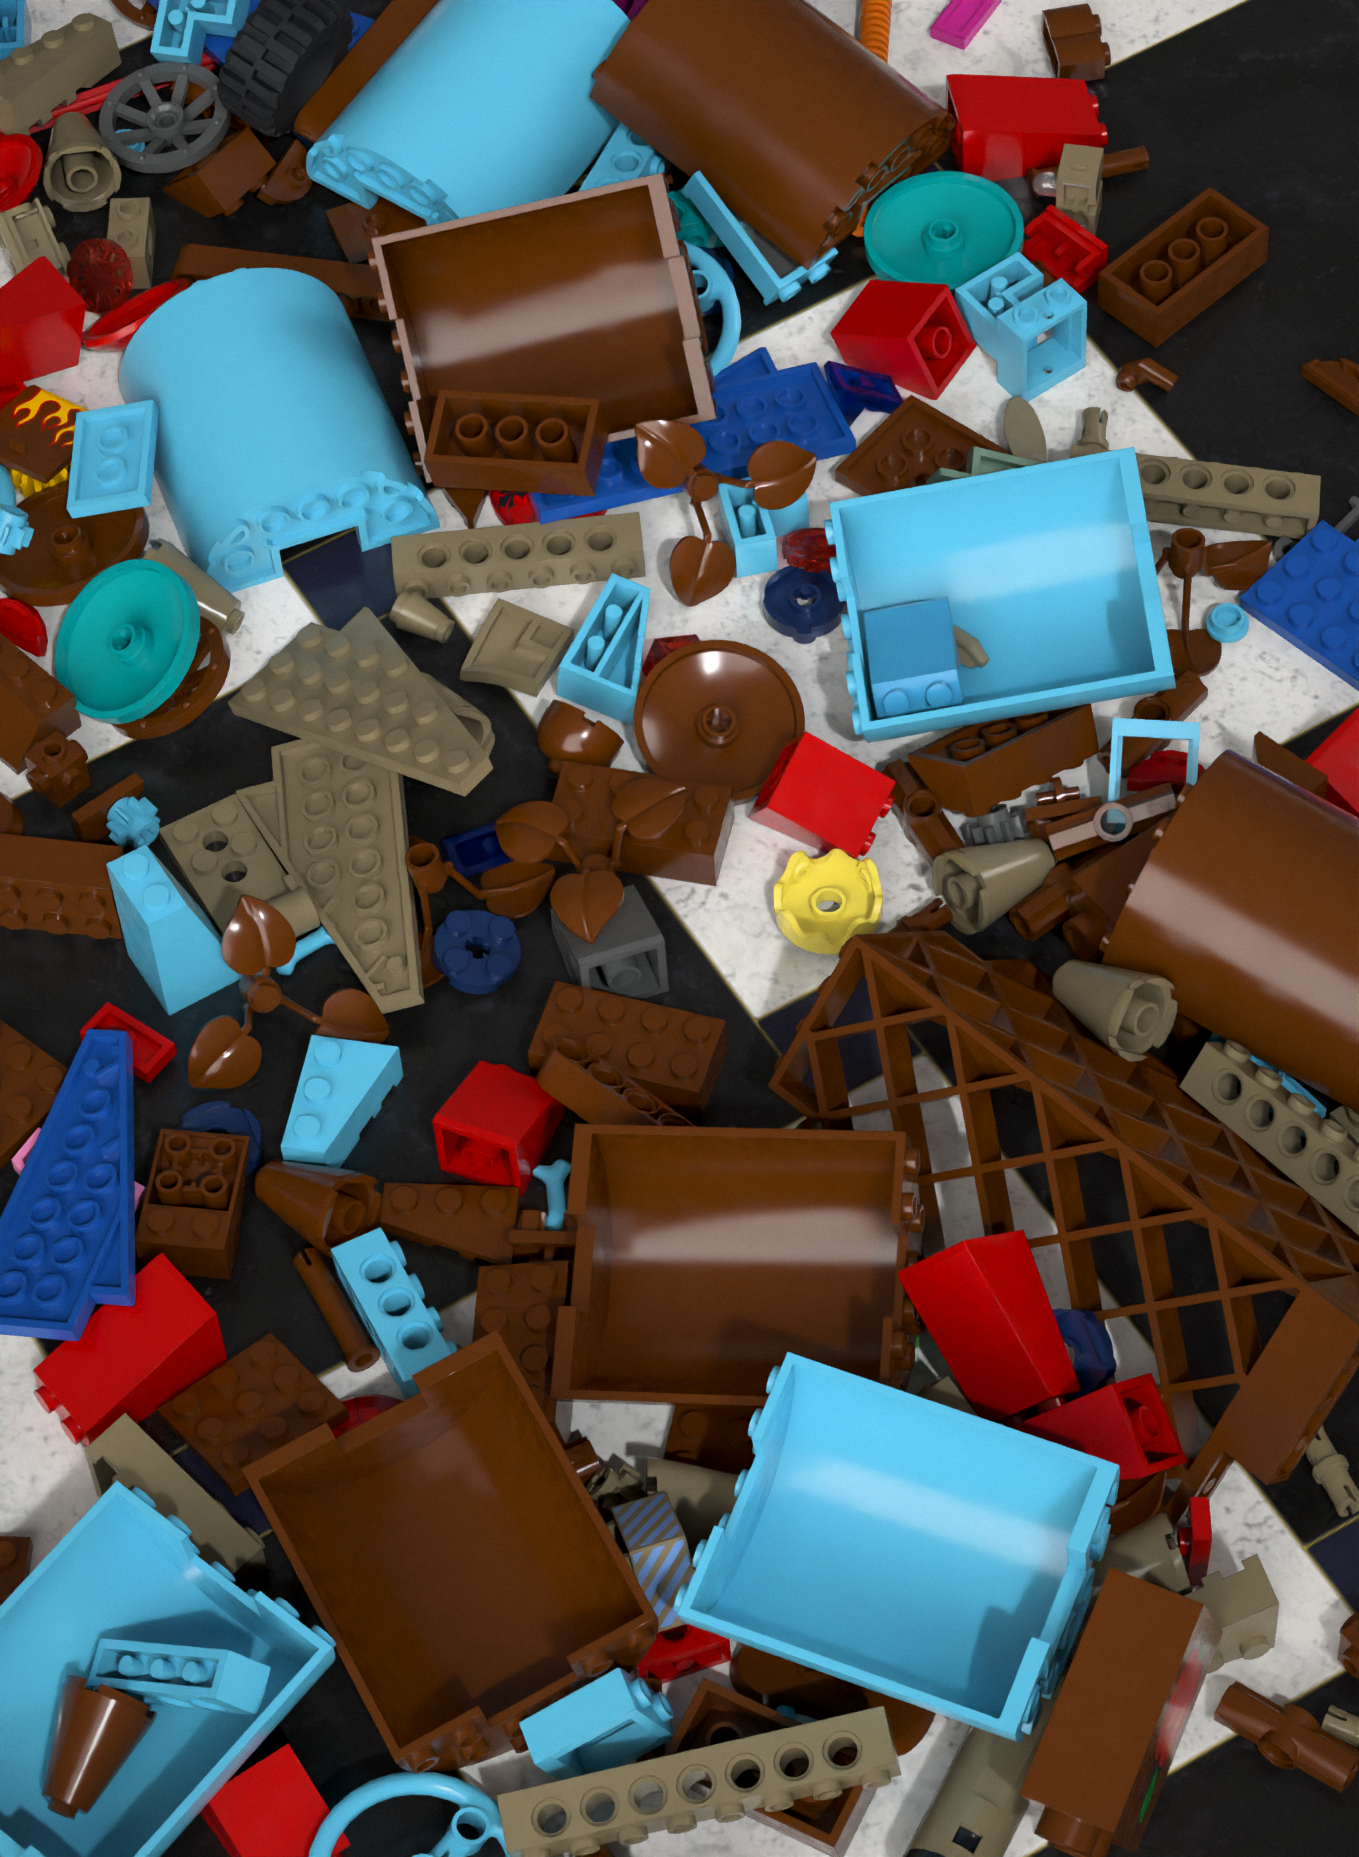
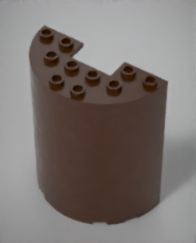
(773, 112)
(552, 302)
(1255, 920)
(728, 1252)
(455, 1561)

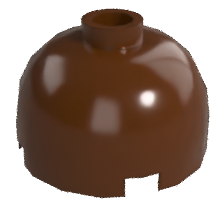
(571, 737)

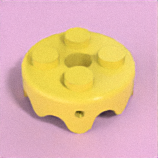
(827, 878)

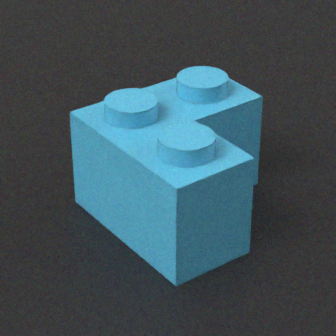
(184, 24)
(993, 294)
(753, 530)

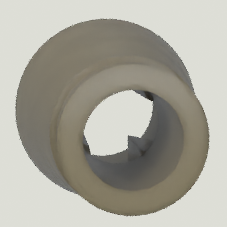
(420, 617)

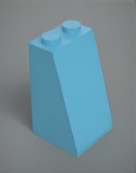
(167, 932)

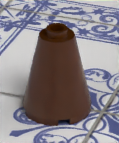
(320, 1201)
(91, 1744)

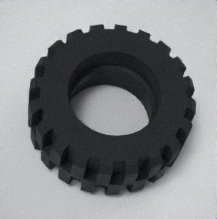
(283, 60)

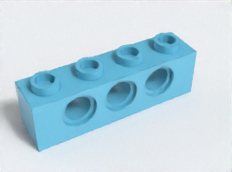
(624, 159)
(360, 1268)
(181, 1675)

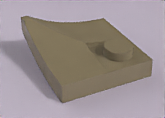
(516, 649)

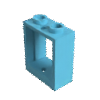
(1062, 354)
(1148, 729)
(598, 1726)

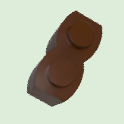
(1075, 43)

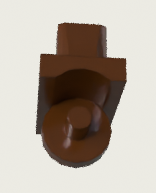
(1058, 808)
(536, 1244)

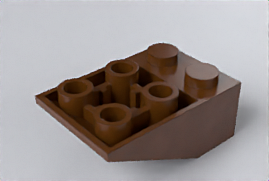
(194, 1202)

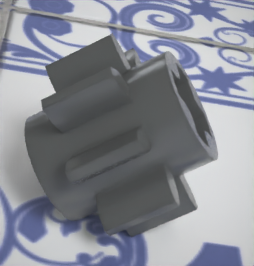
(996, 826)

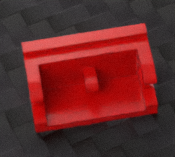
(1065, 248)

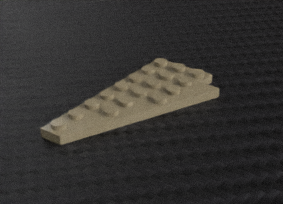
(366, 701)
(346, 843)

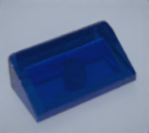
(475, 851)

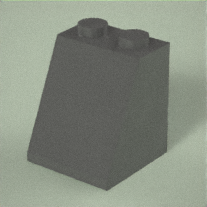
(624, 958)

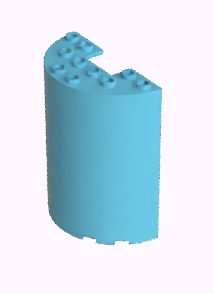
(476, 110)
(269, 424)
(1035, 565)
(906, 1548)
(139, 1580)

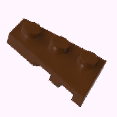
(454, 1216)

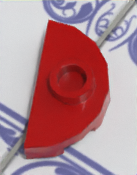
(23, 626)
(1160, 769)

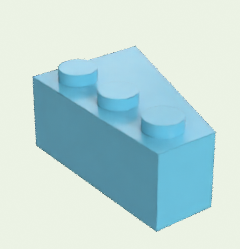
(608, 652)
(337, 1097)

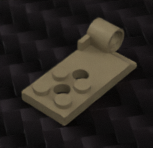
(244, 852)

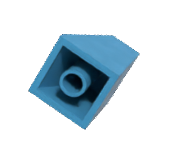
(913, 658)

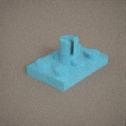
(113, 459)

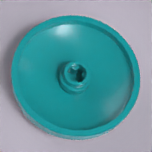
(941, 229)
(128, 641)

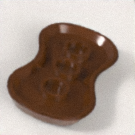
(819, 1695)

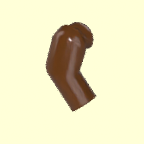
(1144, 371)

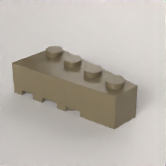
(53, 70)
(138, 1461)
(1242, 1608)

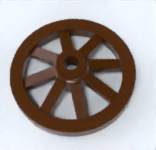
(186, 701)

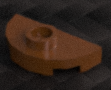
(289, 177)
(1336, 379)

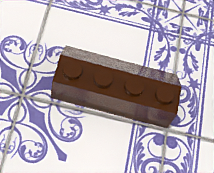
(30, 706)
(1004, 757)

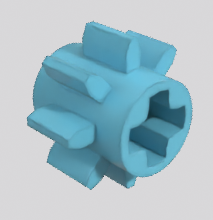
(13, 529)
(133, 822)

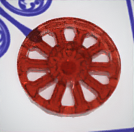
(100, 274)
(808, 549)

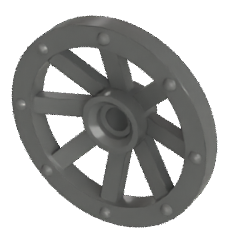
(166, 121)

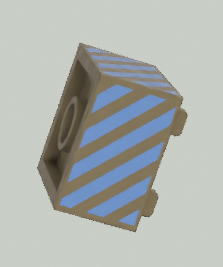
(654, 1551)

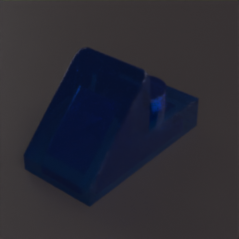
(861, 389)

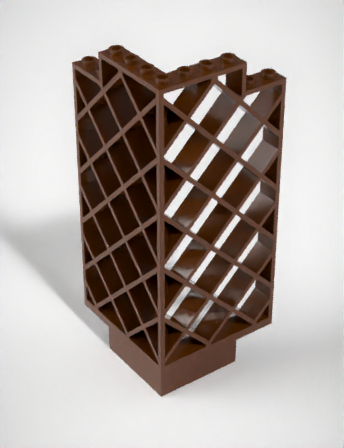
(1173, 1167)

